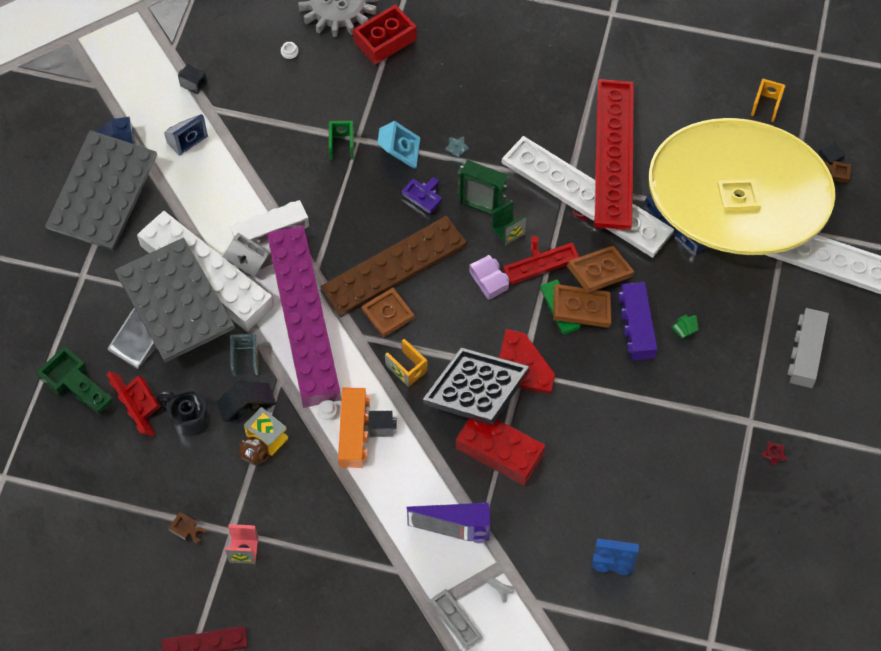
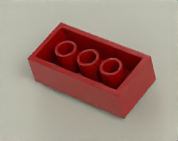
(501, 448)

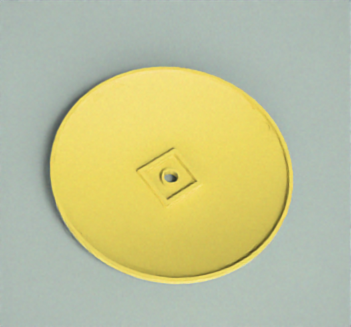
(779, 178)

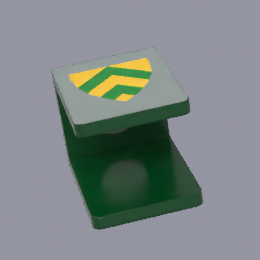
(503, 218)

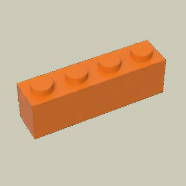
(352, 428)

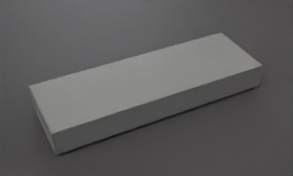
(456, 619)

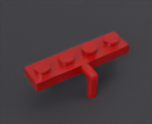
(540, 263)

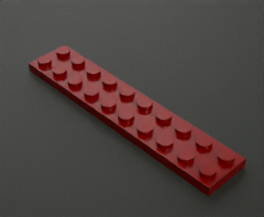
(614, 155)

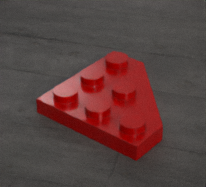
(519, 349)

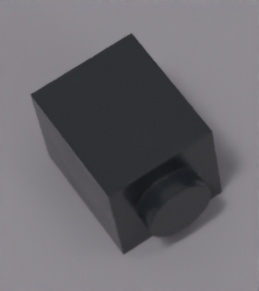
(192, 78)
(381, 423)

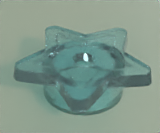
(457, 150)

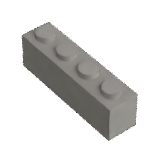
(809, 347)

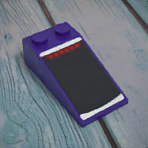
(459, 521)

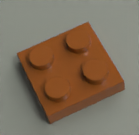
(388, 312)

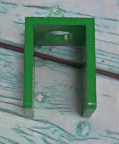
(333, 132)

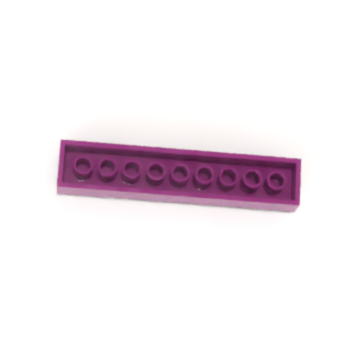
(303, 317)

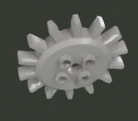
(333, 15)

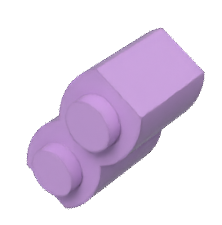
(489, 277)

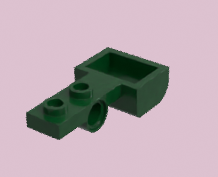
(67, 371)

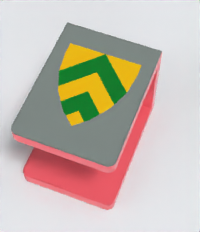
(240, 536)

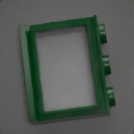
(481, 187)

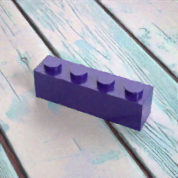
(638, 321)

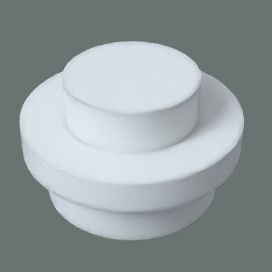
(289, 50)
(327, 409)

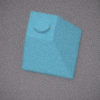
(400, 143)

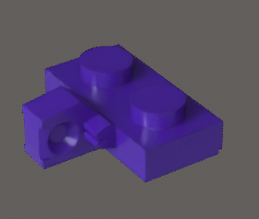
(423, 194)

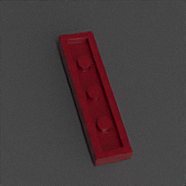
(219, 640)

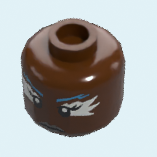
(254, 451)

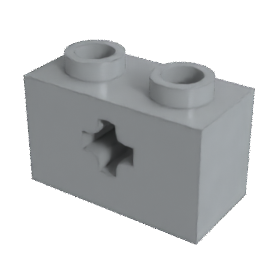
(243, 246)

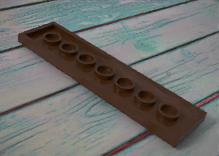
(393, 266)

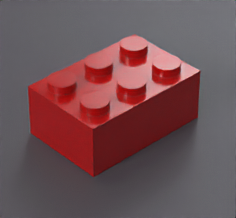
(385, 34)

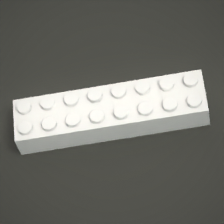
(239, 295)

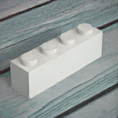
(276, 219)

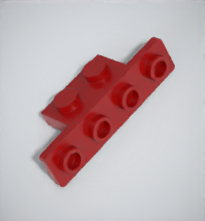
(138, 400)

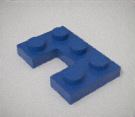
(615, 556)

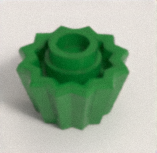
(686, 326)

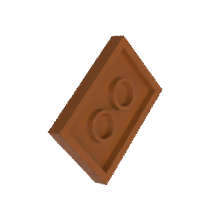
(600, 269)
(580, 307)

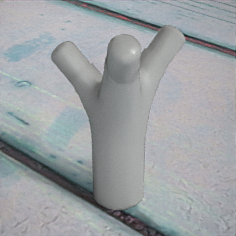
(500, 587)

